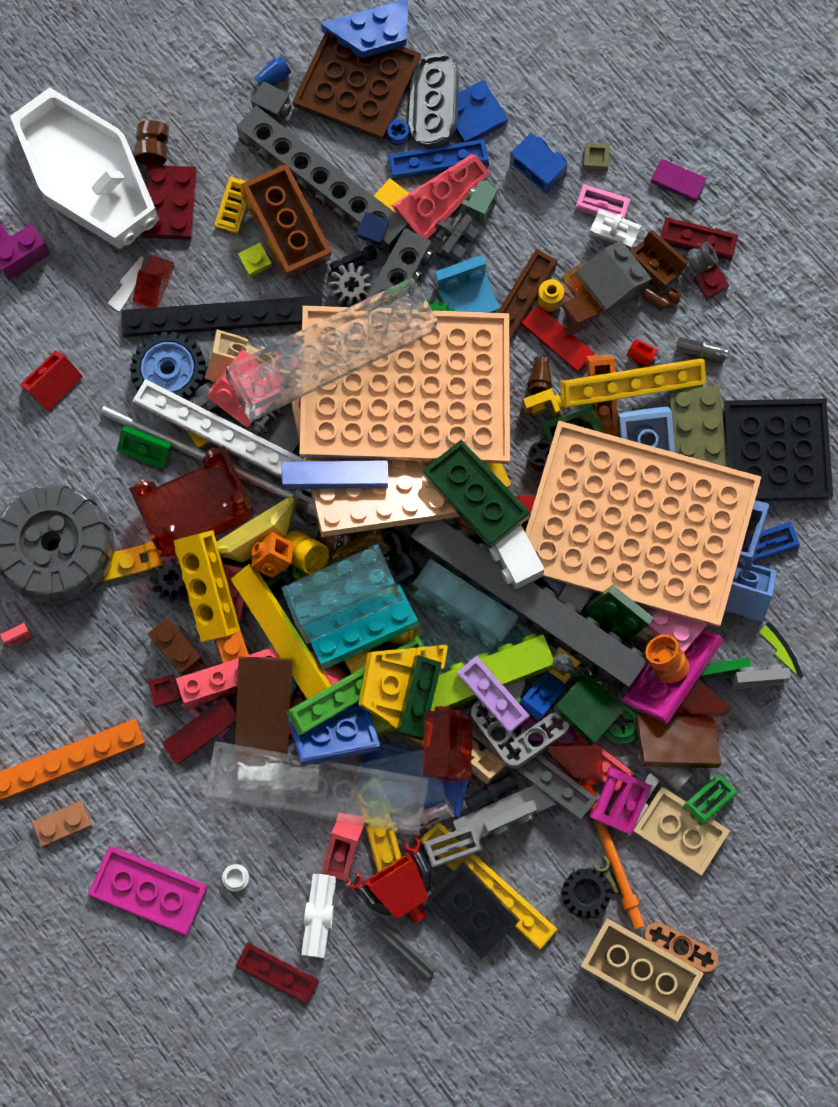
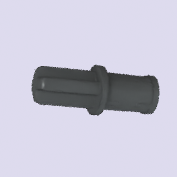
(701, 349)

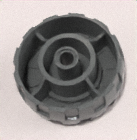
(39, 522)

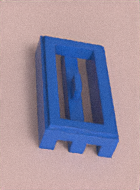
(792, 535)

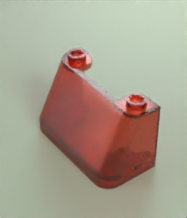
(194, 502)

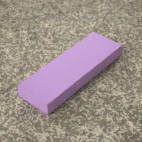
(492, 694)

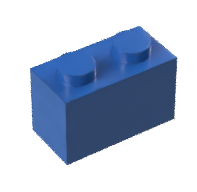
(539, 162)

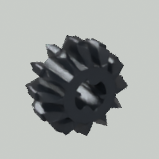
(163, 586)

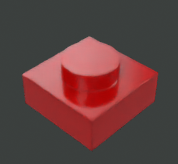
(642, 353)

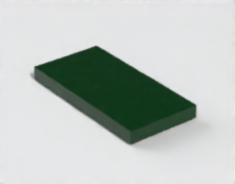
(476, 493)

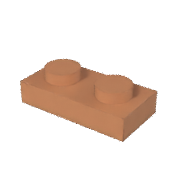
(62, 824)

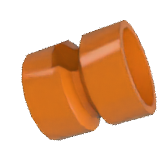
(667, 658)

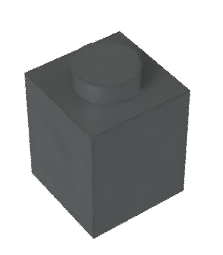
(272, 101)

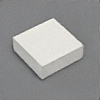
(107, 182)

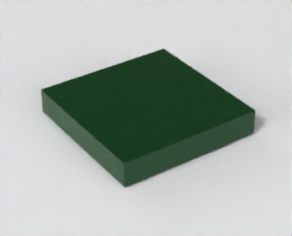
(588, 708)

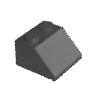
(613, 276)

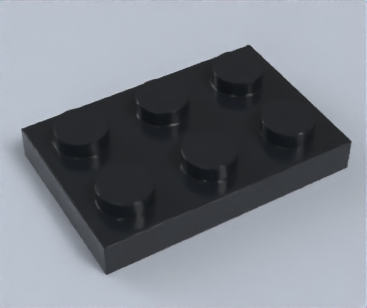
(472, 910)

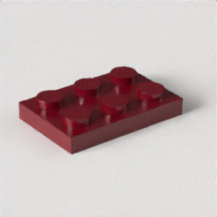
(173, 197)

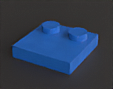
(478, 112)

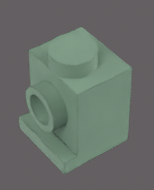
(480, 201)

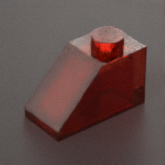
(702, 703)
(579, 762)

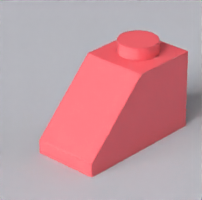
(342, 850)

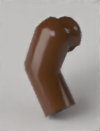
(664, 300)

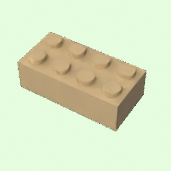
(641, 970)

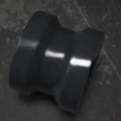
(538, 451)

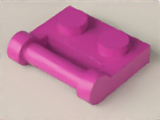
(627, 802)

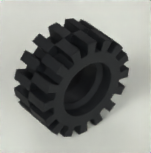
(569, 893)

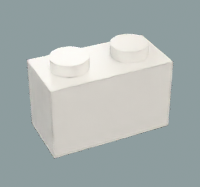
(517, 559)

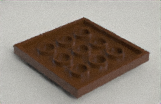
(356, 89)

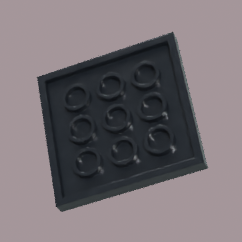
(782, 444)

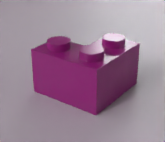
(20, 250)

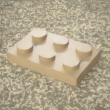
(678, 834)

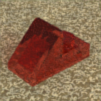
(152, 281)

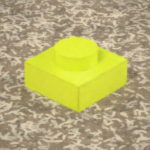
(255, 260)

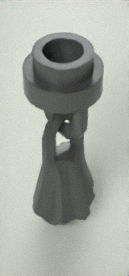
(563, 663)

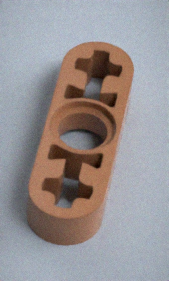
(703, 949)

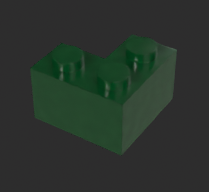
(584, 416)

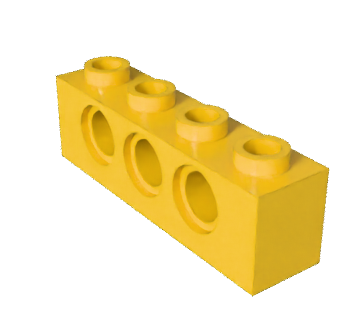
(217, 593)

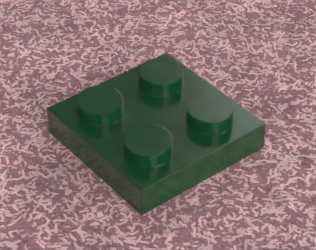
(617, 613)

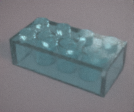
(341, 594)
(464, 606)

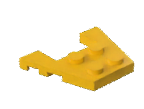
(387, 680)

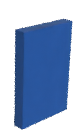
(338, 737)

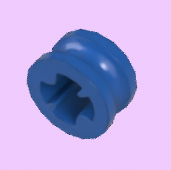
(396, 125)

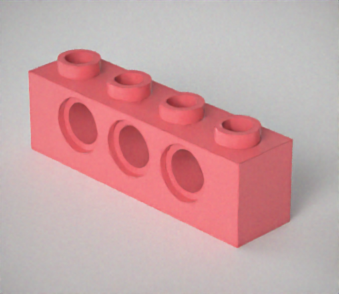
(214, 682)

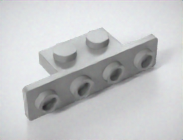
(505, 812)

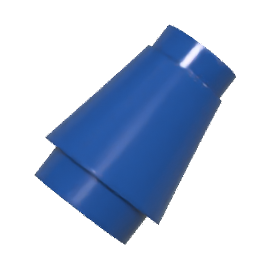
(273, 72)

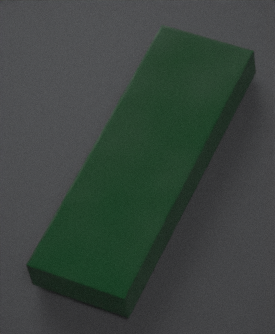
(418, 696)

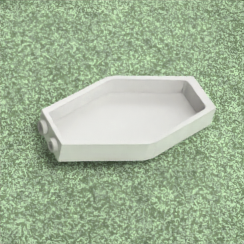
(67, 157)

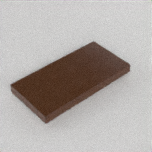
(263, 703)

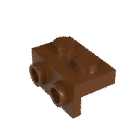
(659, 260)

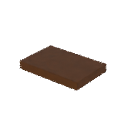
(679, 743)

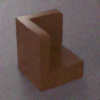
(580, 313)

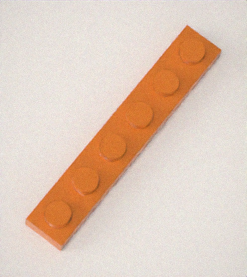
(70, 759)

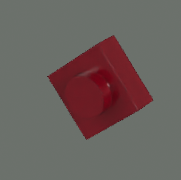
(711, 282)
(164, 690)

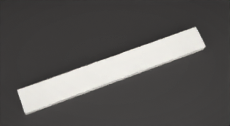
(213, 428)

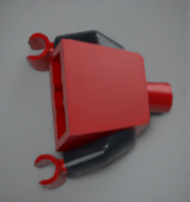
(399, 886)

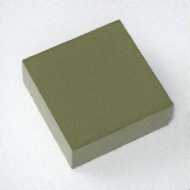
(596, 156)

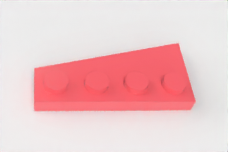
(440, 196)

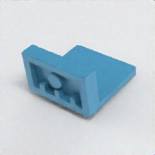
(467, 287)

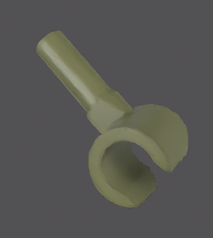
(605, 872)

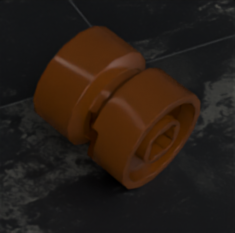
(151, 143)

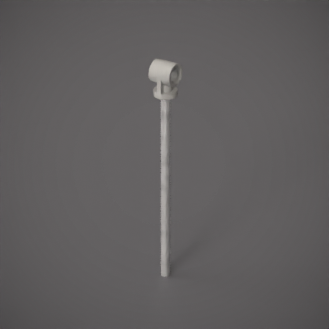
(304, 501)

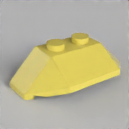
(277, 519)

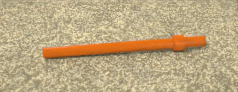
(629, 901)

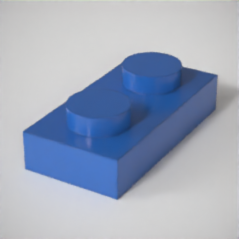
(542, 695)

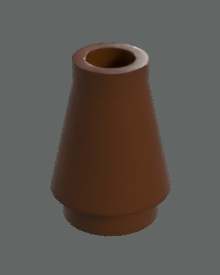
(540, 376)

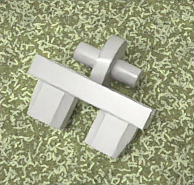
(615, 228)

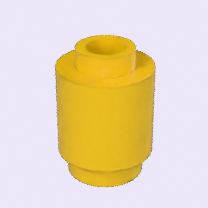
(550, 295)

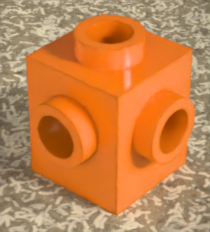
(272, 555)

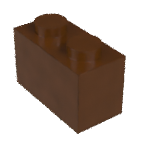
(175, 647)

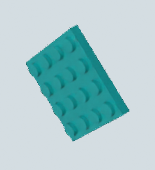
(365, 633)

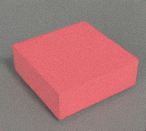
(16, 635)

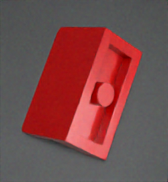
(51, 380)

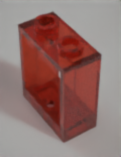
(447, 745)

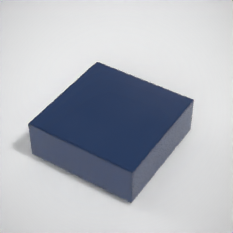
(372, 228)

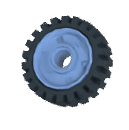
(169, 352)

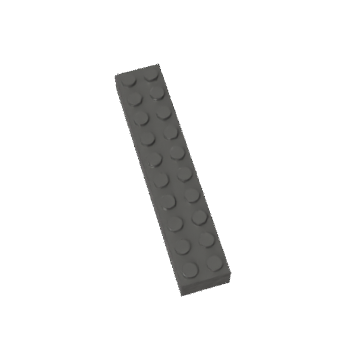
(536, 607)

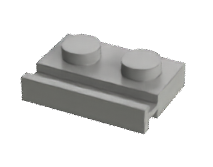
(750, 678)

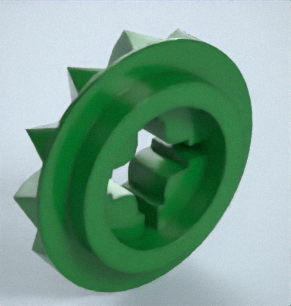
(614, 733)

